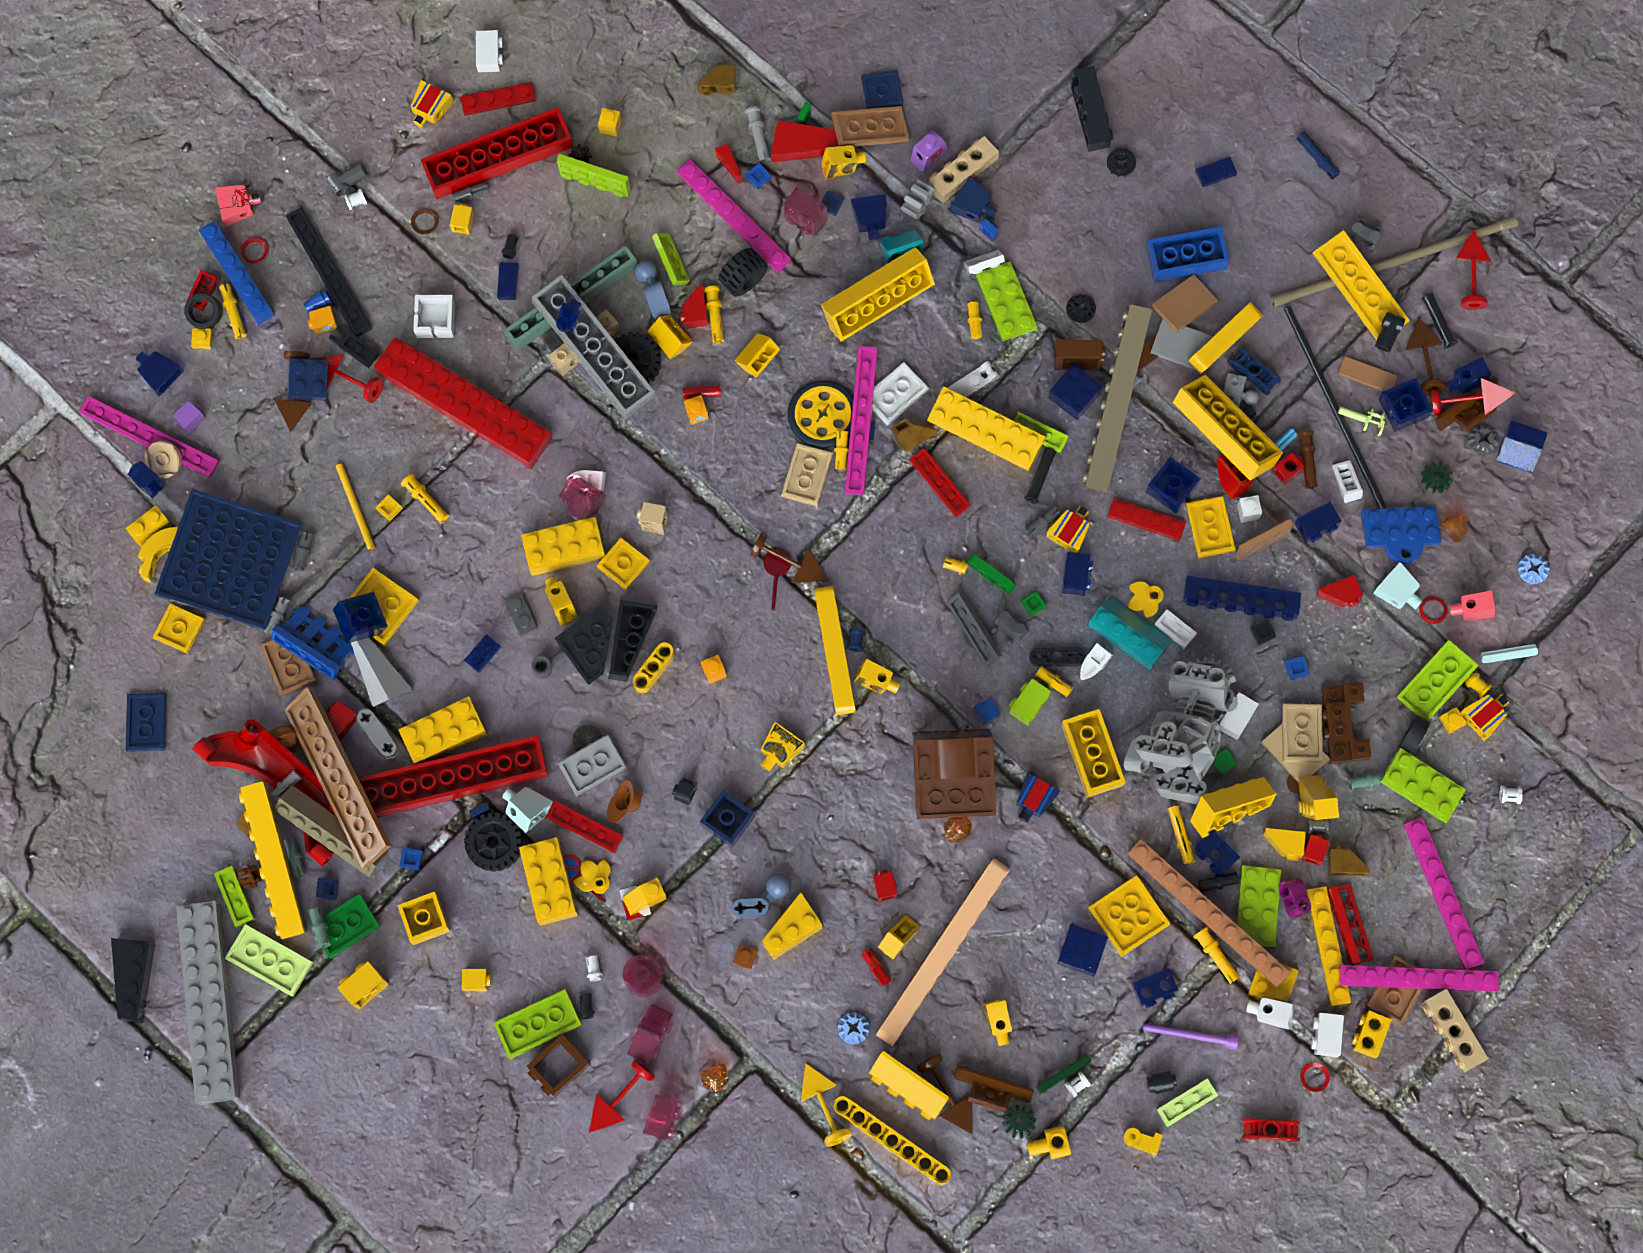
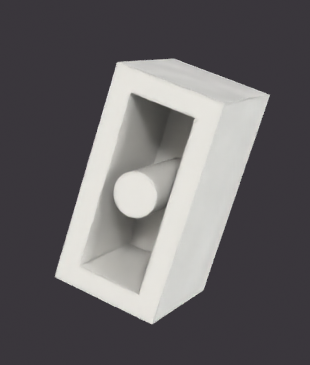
(488, 51)
(1235, 721)
(1328, 1034)

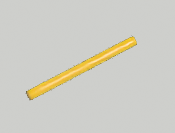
(355, 507)

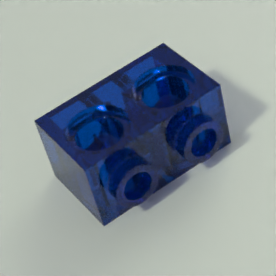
(146, 479)
(1152, 983)

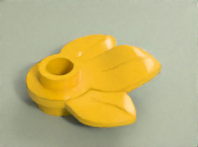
(1142, 599)
(591, 875)

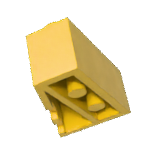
(792, 928)

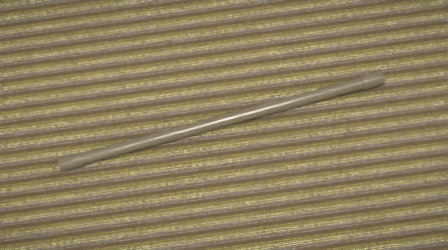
(1501, 225)

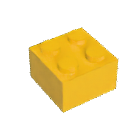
(423, 918)
(362, 985)

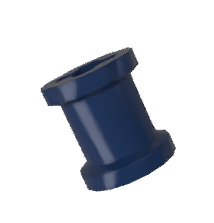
(856, 640)

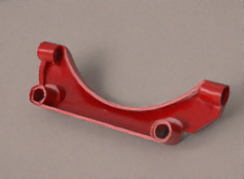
(265, 757)

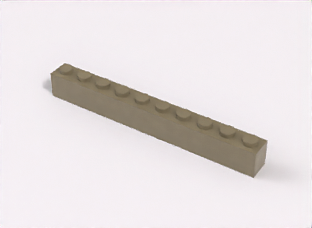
(1118, 398)

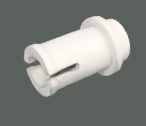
(593, 968)

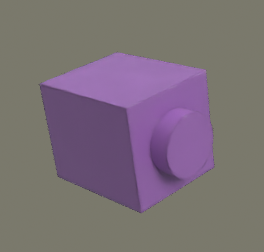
(189, 416)

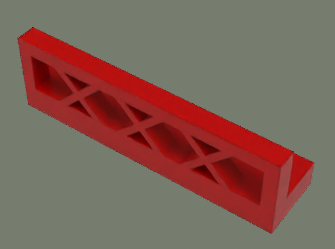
(1343, 925)

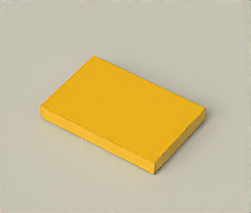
(1210, 527)

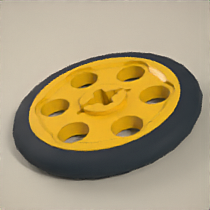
(811, 392)

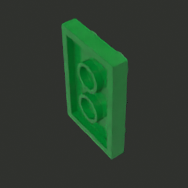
(348, 925)

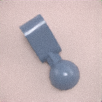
(646, 273)
(776, 886)

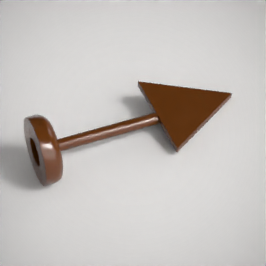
(1422, 338)
(293, 410)
(808, 570)
(960, 1113)

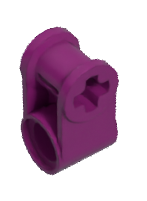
(1294, 895)

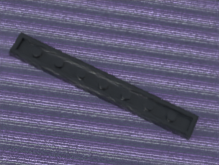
(328, 272)

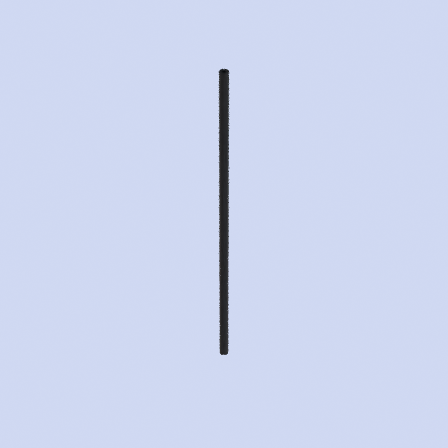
(1334, 407)

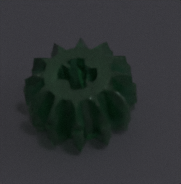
(1440, 483)
(1024, 1126)

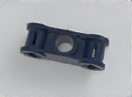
(1263, 380)

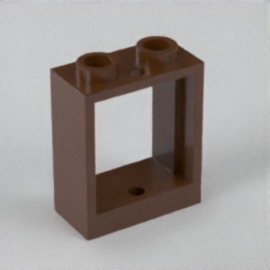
(1083, 353)
(535, 1075)

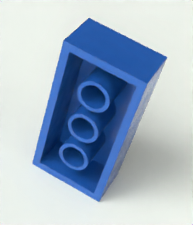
(1187, 254)

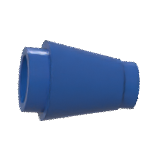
(319, 300)

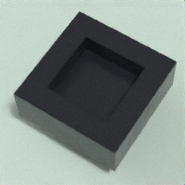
(1263, 632)

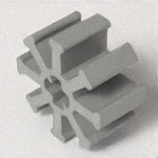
(918, 199)

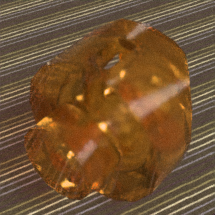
(1455, 527)
(954, 832)
(715, 1077)

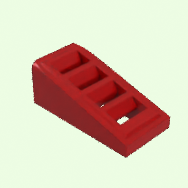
(727, 159)
(197, 287)

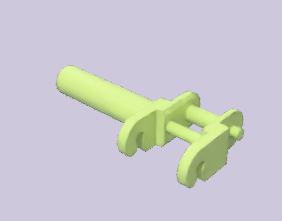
(1364, 418)

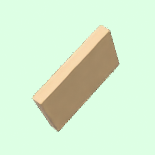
(807, 474)
(1302, 733)
(1274, 745)

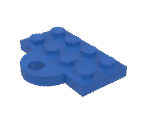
(1401, 530)

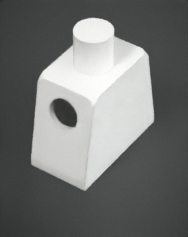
(1280, 1016)

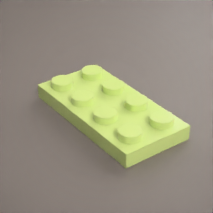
(269, 960)

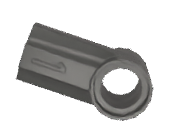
(341, 182)

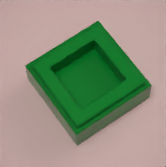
(804, 114)
(1033, 604)
(1224, 762)

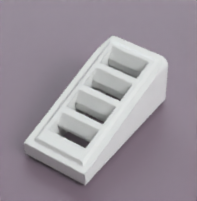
(1350, 492)

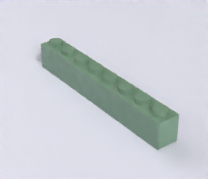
(586, 287)

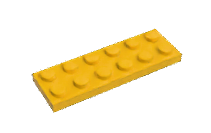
(1357, 282)

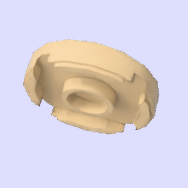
(163, 458)

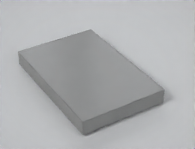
(1178, 346)
(591, 765)

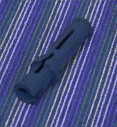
(1323, 161)

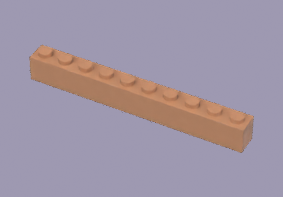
(1209, 914)

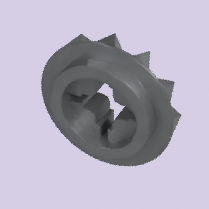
(1483, 447)

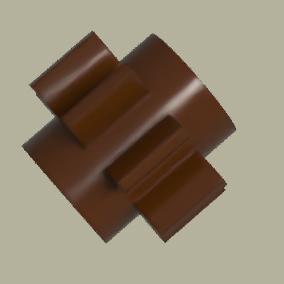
(249, 876)

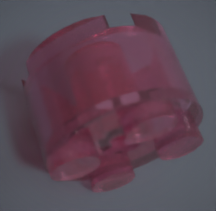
(643, 964)

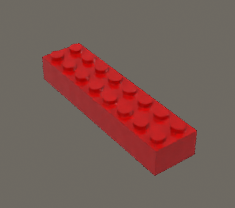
(497, 153)

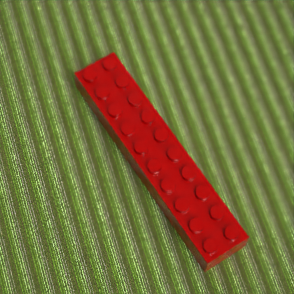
(463, 402)
(455, 776)

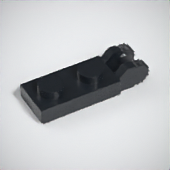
(355, 347)

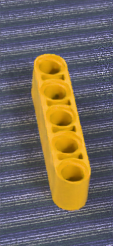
(1225, 337)

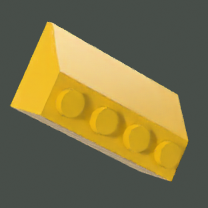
(909, 1086)

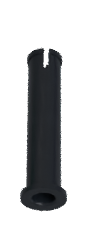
(1439, 320)
(1040, 475)

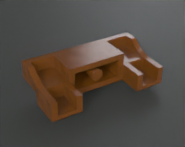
(1338, 723)

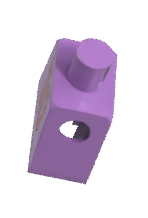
(930, 148)

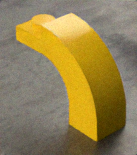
(152, 551)

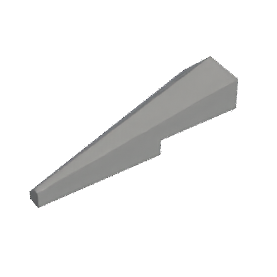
(378, 674)

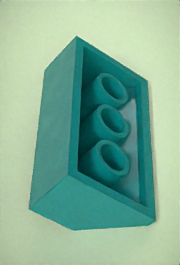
(1129, 633)

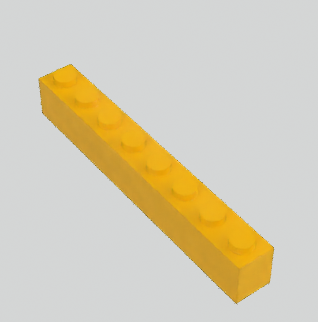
(273, 860)

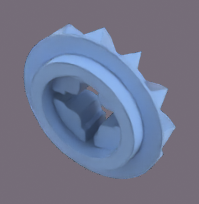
(1531, 576)
(843, 1028)

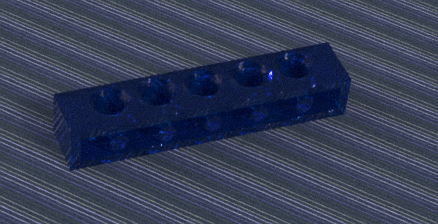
(1270, 595)

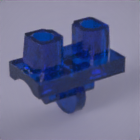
(568, 316)
(482, 653)

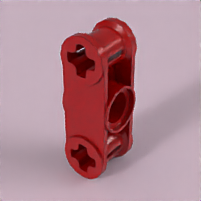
(1258, 1130)

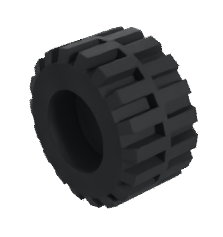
(743, 272)

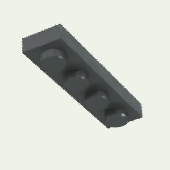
(974, 628)

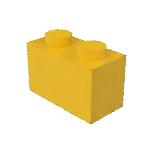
(148, 525)

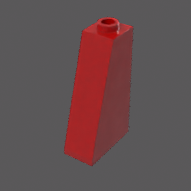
(801, 141)

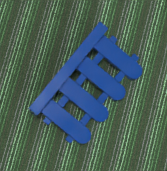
(304, 648)

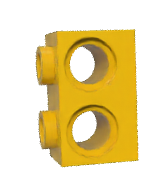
(1375, 1036)

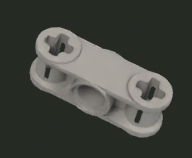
(378, 734)

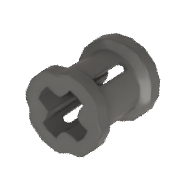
(1317, 825)

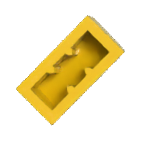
(669, 336)
(757, 354)

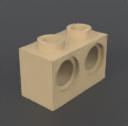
(653, 518)

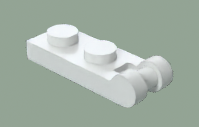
(974, 381)

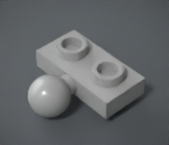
(1235, 392)

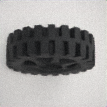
(644, 350)
(485, 829)

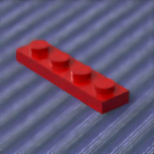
(498, 98)
(939, 483)
(1146, 519)
(584, 827)

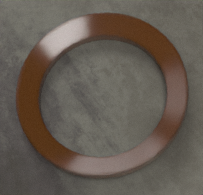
(421, 211)

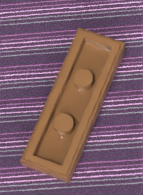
(1367, 374)

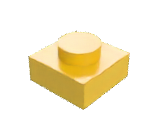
(201, 338)
(388, 508)
(1452, 720)

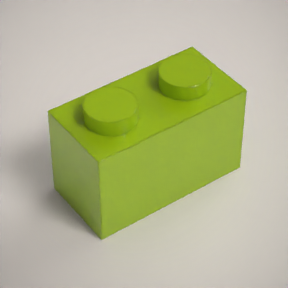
(1029, 702)

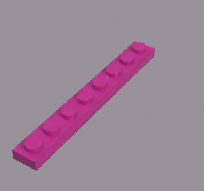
(734, 216)
(861, 420)
(146, 435)
(1443, 894)
(1418, 978)

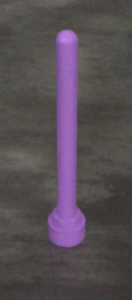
(1230, 1041)

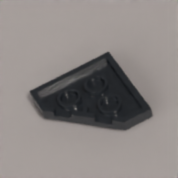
(588, 643)

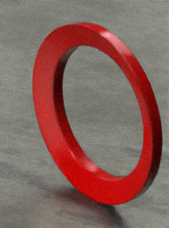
(250, 241)
(1427, 619)
(1326, 1075)

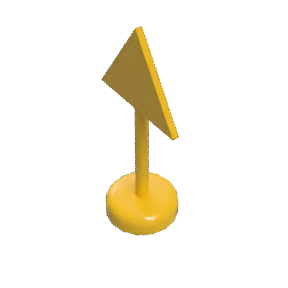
(815, 1084)

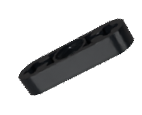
(1042, 652)

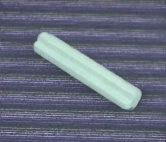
(1509, 653)

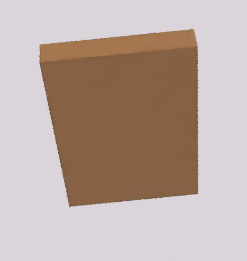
(1185, 303)
(1264, 539)
(287, 669)
(1394, 1002)

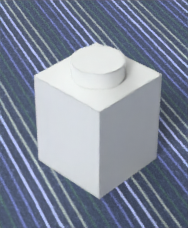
(1249, 509)

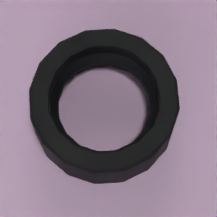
(189, 310)
(1415, 734)

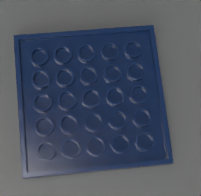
(228, 559)

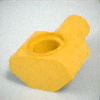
(1045, 1145)

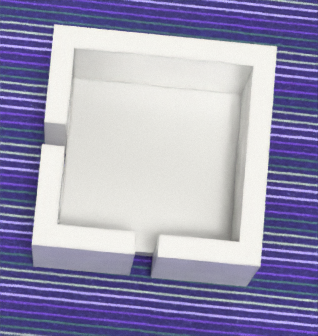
(436, 316)

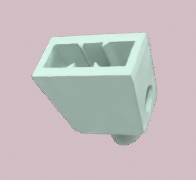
(1399, 588)
(526, 807)

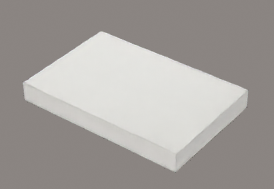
(897, 393)

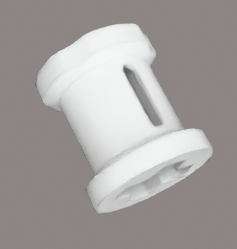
(355, 199)
(1510, 794)
(1077, 1084)

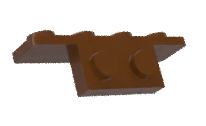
(1465, 413)
(992, 1091)

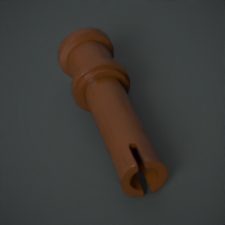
(1307, 451)

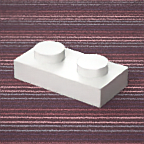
(984, 261)
(1175, 629)

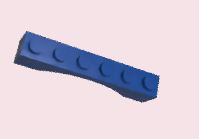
(236, 272)

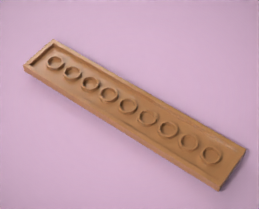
(337, 777)

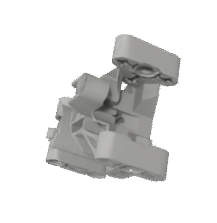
(1186, 739)

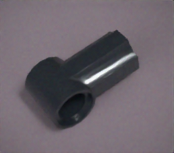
(1391, 327)

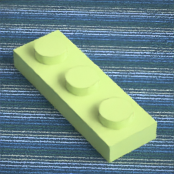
(1187, 1102)

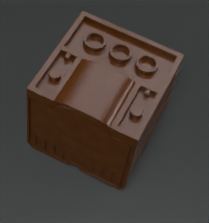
(954, 773)

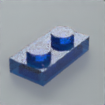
(1216, 172)
(507, 281)

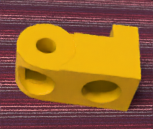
(1142, 1142)

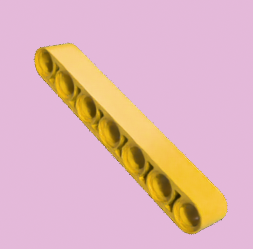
(834, 650)
(902, 1143)

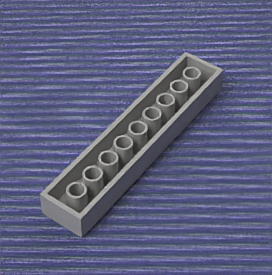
(207, 1003)

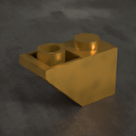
(718, 80)
(911, 433)

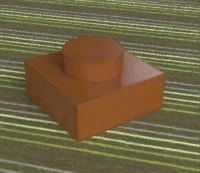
(745, 957)

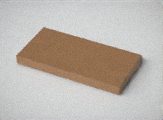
(870, 126)

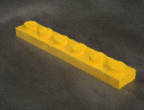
(1327, 945)

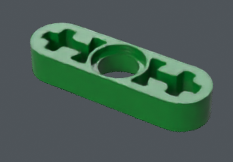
(990, 574)

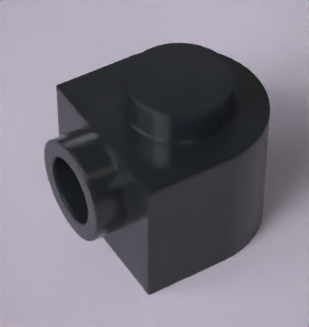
(684, 791)

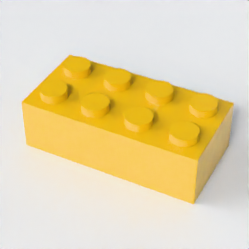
(563, 546)
(443, 731)
(1093, 753)
(548, 881)

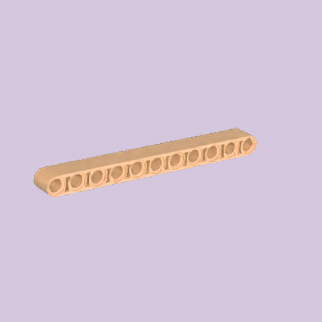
(942, 952)

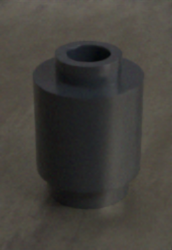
(1161, 1082)

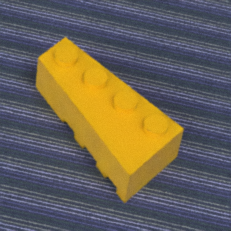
(1316, 798)
(1231, 805)

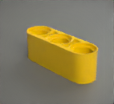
(654, 658)

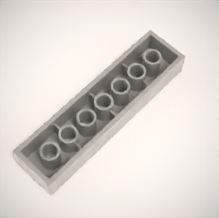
(595, 350)

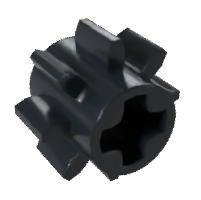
(579, 150)

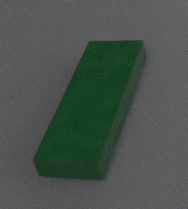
(1062, 1075)

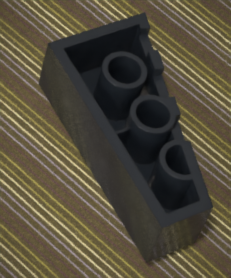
(1090, 108)
(630, 633)
(131, 976)

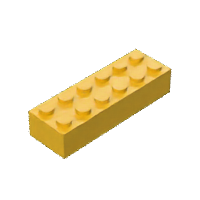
(878, 294)
(1227, 427)
(986, 428)

